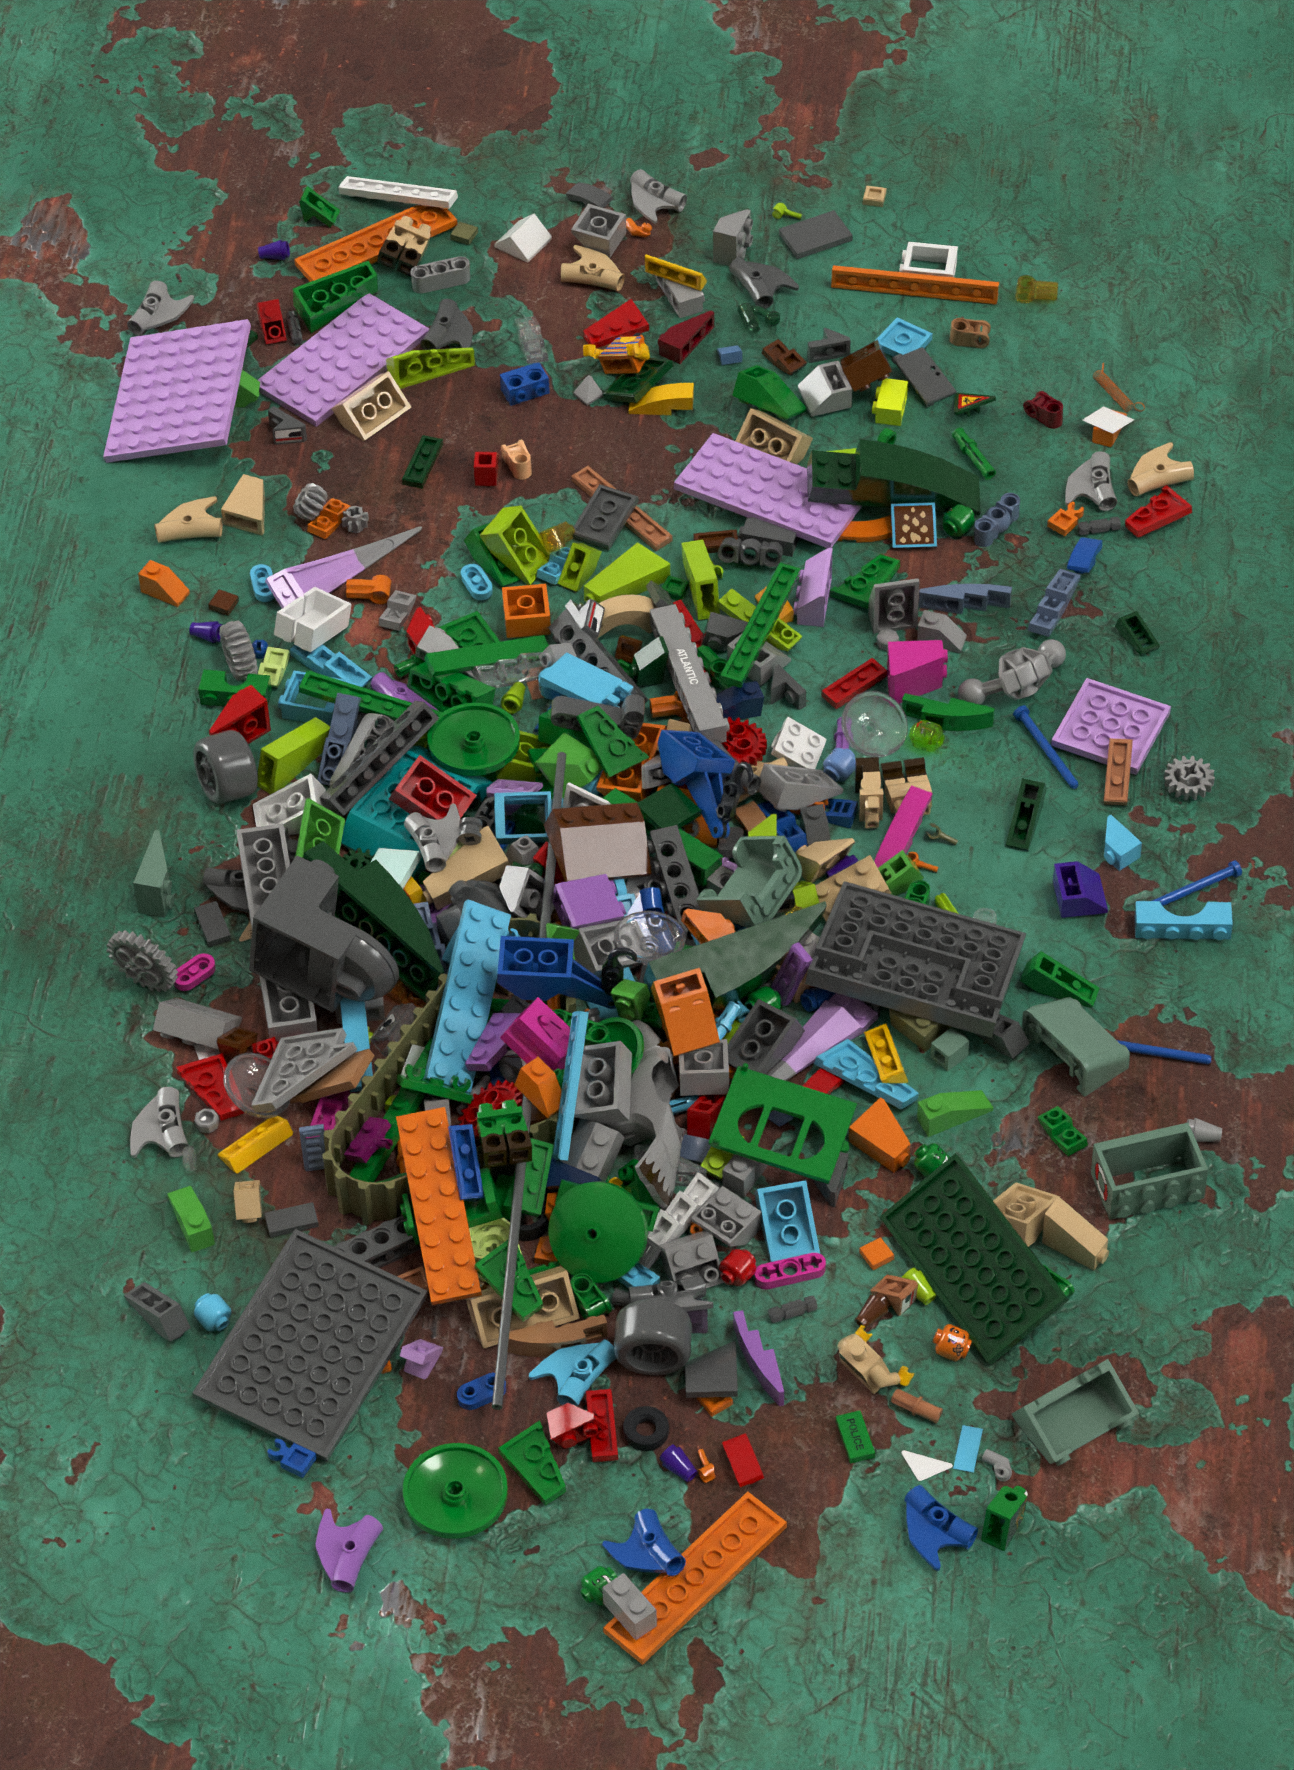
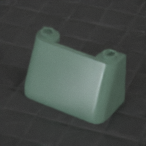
(759, 884)
(1078, 1041)
(1076, 1413)

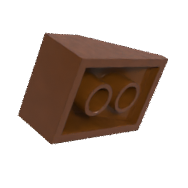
(866, 366)

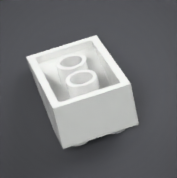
(288, 804)

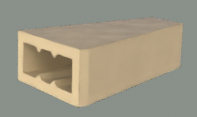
(471, 862)

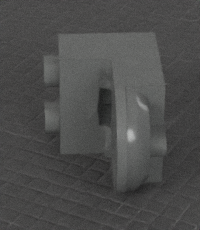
(311, 950)

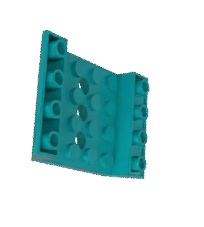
(379, 822)

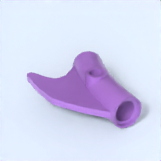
(384, 684)
(345, 1548)

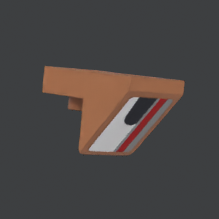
(898, 1291)

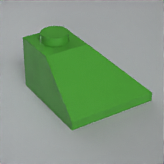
(580, 766)

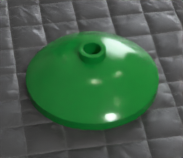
(629, 1034)

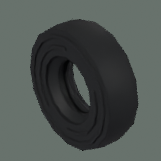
(642, 1414)

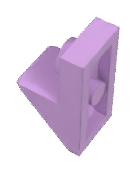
(420, 1357)

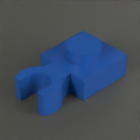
(293, 1459)

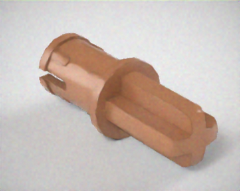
(916, 1405)

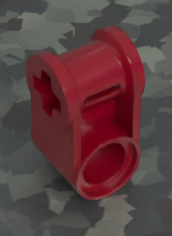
(1045, 410)

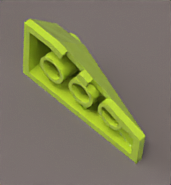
(425, 365)

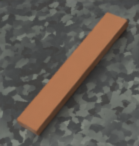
(638, 522)

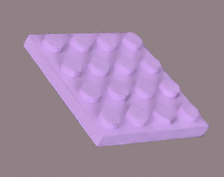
(1108, 713)

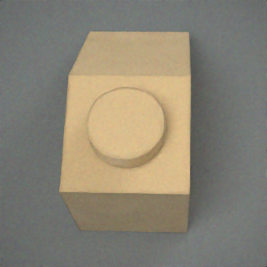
(248, 1201)

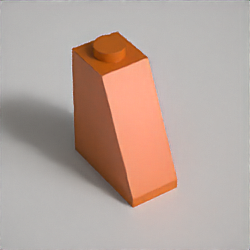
(881, 1136)

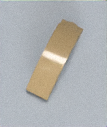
(626, 610)

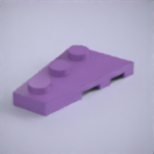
(489, 1046)

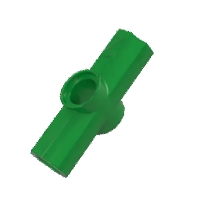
(713, 665)

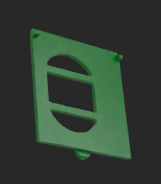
(755, 1090)

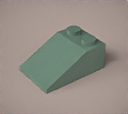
(152, 881)

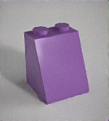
(587, 902)

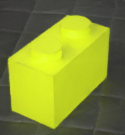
(891, 402)

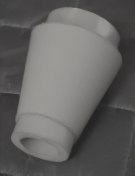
(1205, 1131)

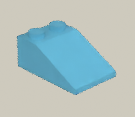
(787, 1220)

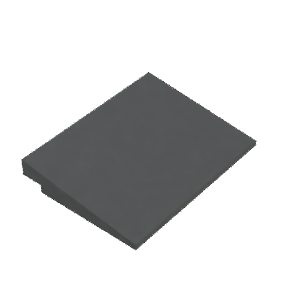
(916, 959)

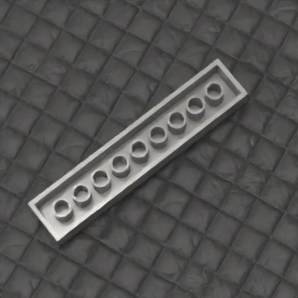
(263, 863)

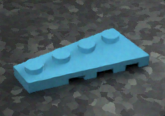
(859, 1069)

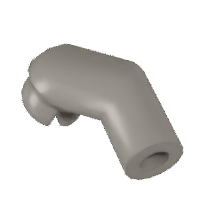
(1000, 1463)

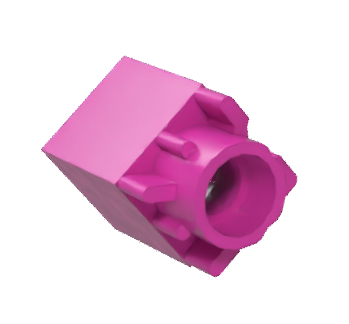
(539, 1034)

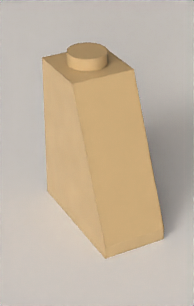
(246, 506)
(1073, 1235)

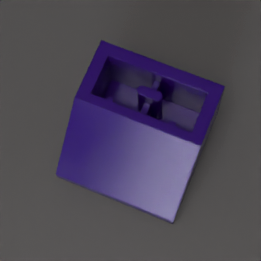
(1078, 890)

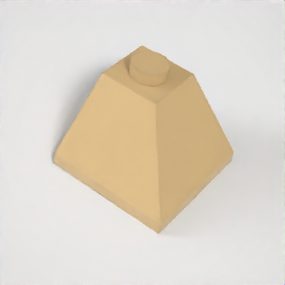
(822, 857)

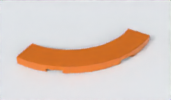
(868, 530)

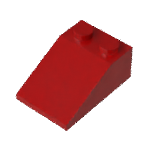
(246, 714)
(430, 791)

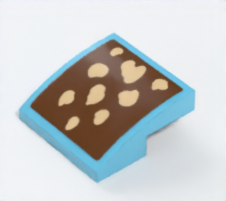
(913, 525)

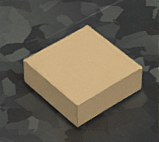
(874, 196)

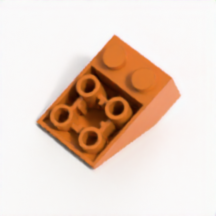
(685, 1011)

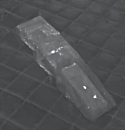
(531, 340)
(508, 671)

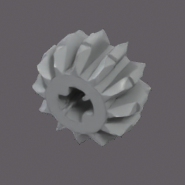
(310, 502)

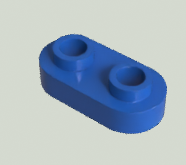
(482, 1392)

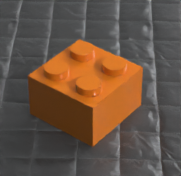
(526, 610)

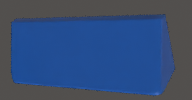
(466, 1162)

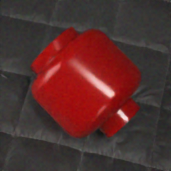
(737, 1267)

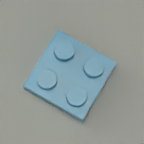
(903, 338)

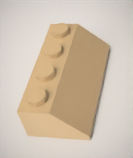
(557, 1301)

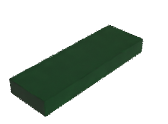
(422, 461)

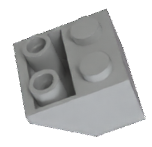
(732, 237)
(826, 389)
(765, 663)
(729, 1218)
(692, 1257)

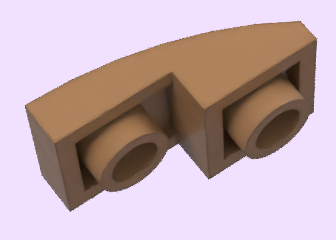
(749, 816)

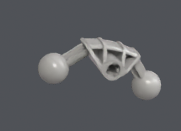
(1020, 673)

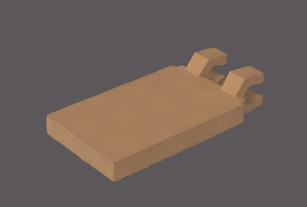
(339, 1079)

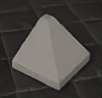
(588, 391)

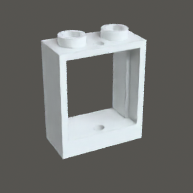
(931, 253)

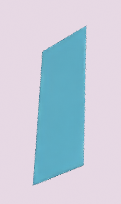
(968, 1448)

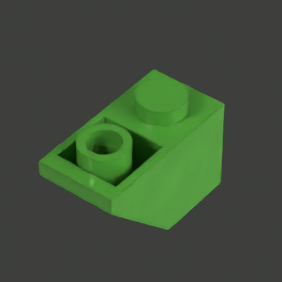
(630, 999)

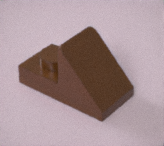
(235, 1042)

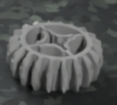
(238, 650)

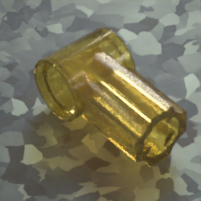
(1030, 289)
(556, 536)

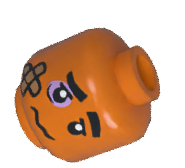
(952, 1342)

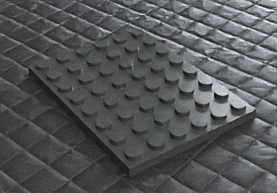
(310, 1344)

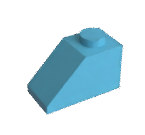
(1120, 845)

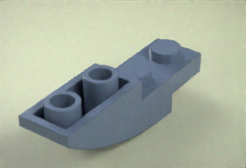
(341, 732)

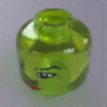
(926, 736)

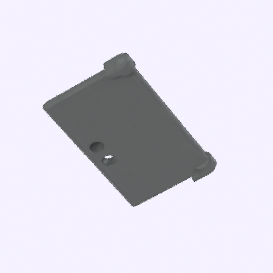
(928, 383)

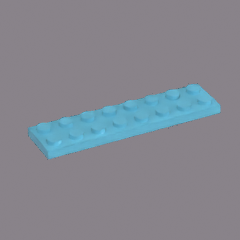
(467, 992)

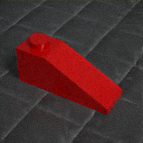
(704, 1114)

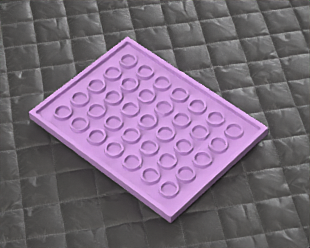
(177, 391)

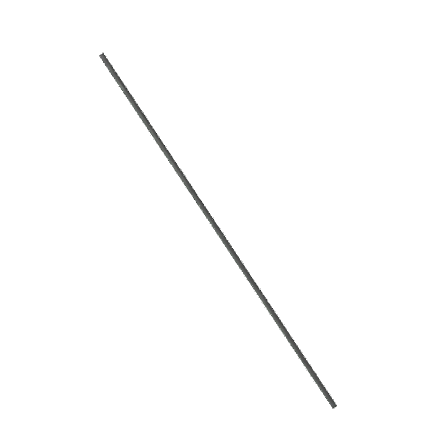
(512, 1250)

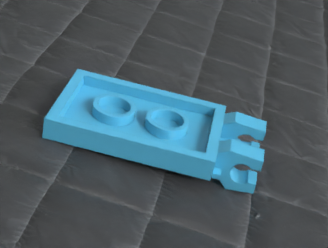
(585, 682)

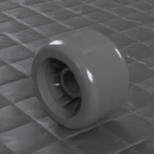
(225, 767)
(653, 1337)

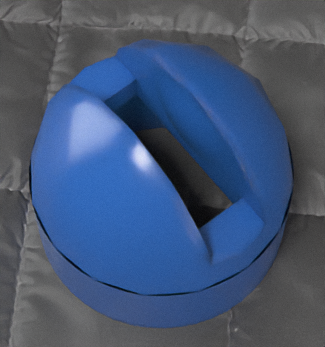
(260, 654)

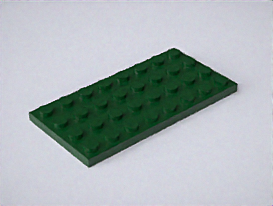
(974, 1258)

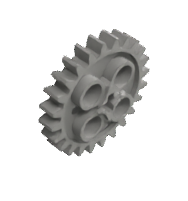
(142, 961)

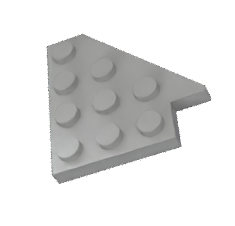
(299, 1063)

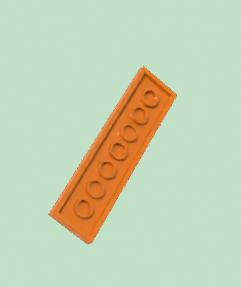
(367, 242)
(437, 1206)
(708, 1568)

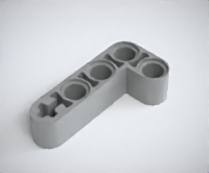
(365, 731)

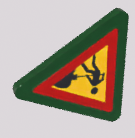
(965, 402)

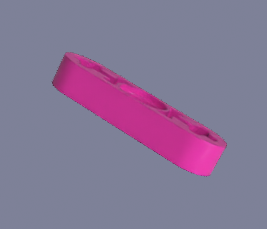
(795, 1262)

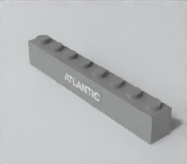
(688, 674)

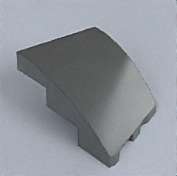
(713, 1373)

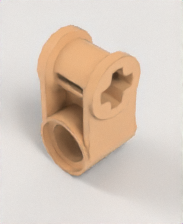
(517, 459)

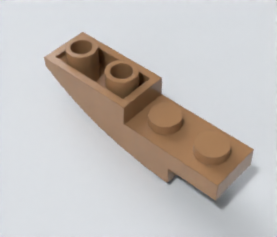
(544, 1339)

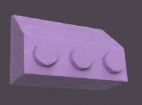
(814, 591)

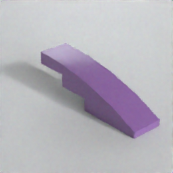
(761, 1362)

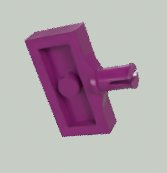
(369, 1140)

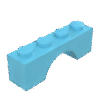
(1156, 922)

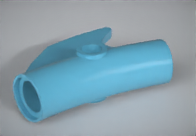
(575, 1369)

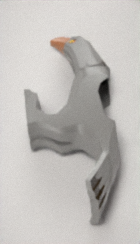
(653, 1118)

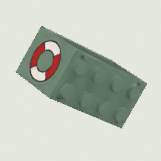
(1144, 1152)

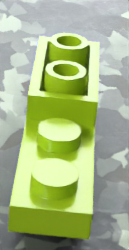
(737, 607)

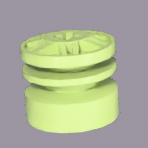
(488, 1237)

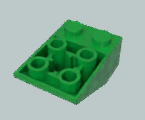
(768, 392)

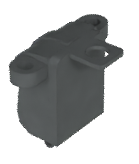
(480, 892)

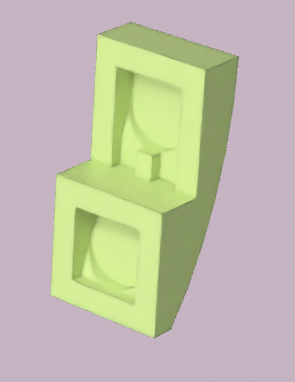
(274, 664)

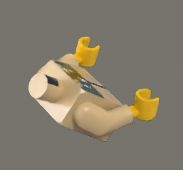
(867, 1364)

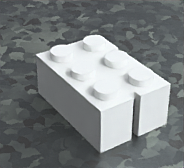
(312, 619)

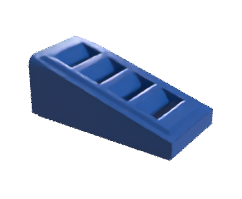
(846, 812)

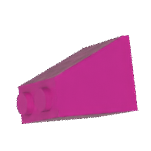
(915, 667)

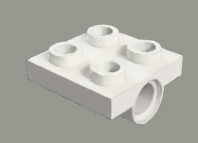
(798, 745)

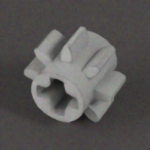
(355, 519)

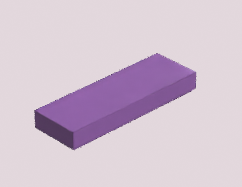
(791, 973)

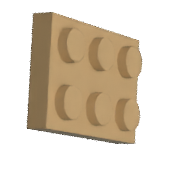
(861, 873)

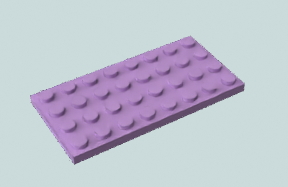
(341, 358)
(762, 488)

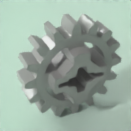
(1189, 777)

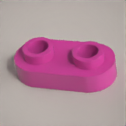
(191, 972)

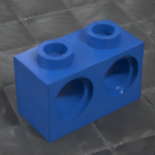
(524, 383)

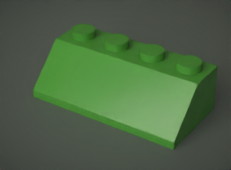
(317, 826)

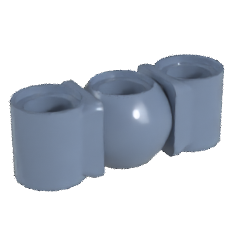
(996, 519)

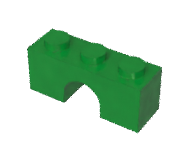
(217, 692)

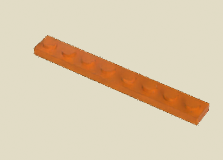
(914, 284)

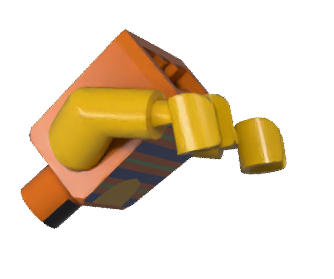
(622, 355)

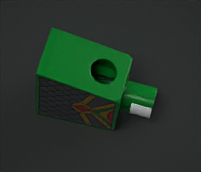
(1009, 1505)

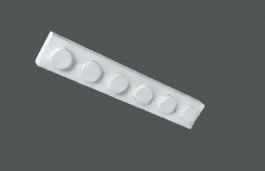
(398, 192)

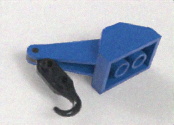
(702, 766)
(547, 968)

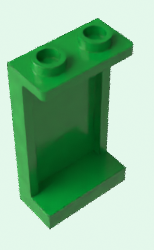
(477, 1212)

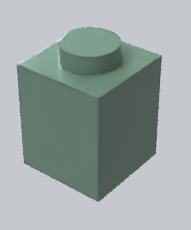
(950, 1049)

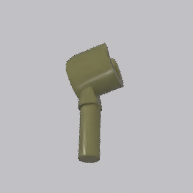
(939, 834)

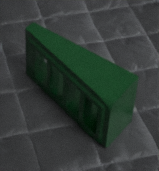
(1139, 625)

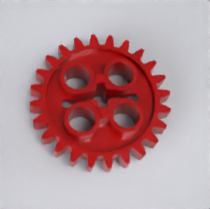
(745, 741)
(493, 1095)

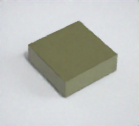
(464, 233)

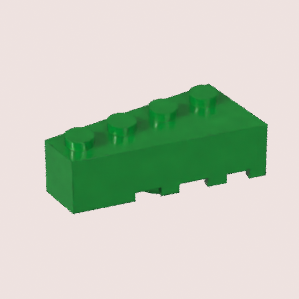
(333, 294)
(448, 689)

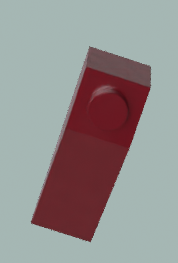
(685, 337)

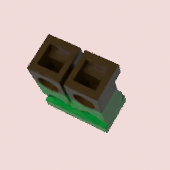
(503, 1124)

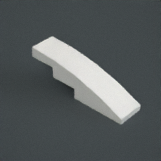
(677, 1217)

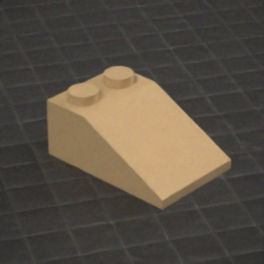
(1025, 1209)

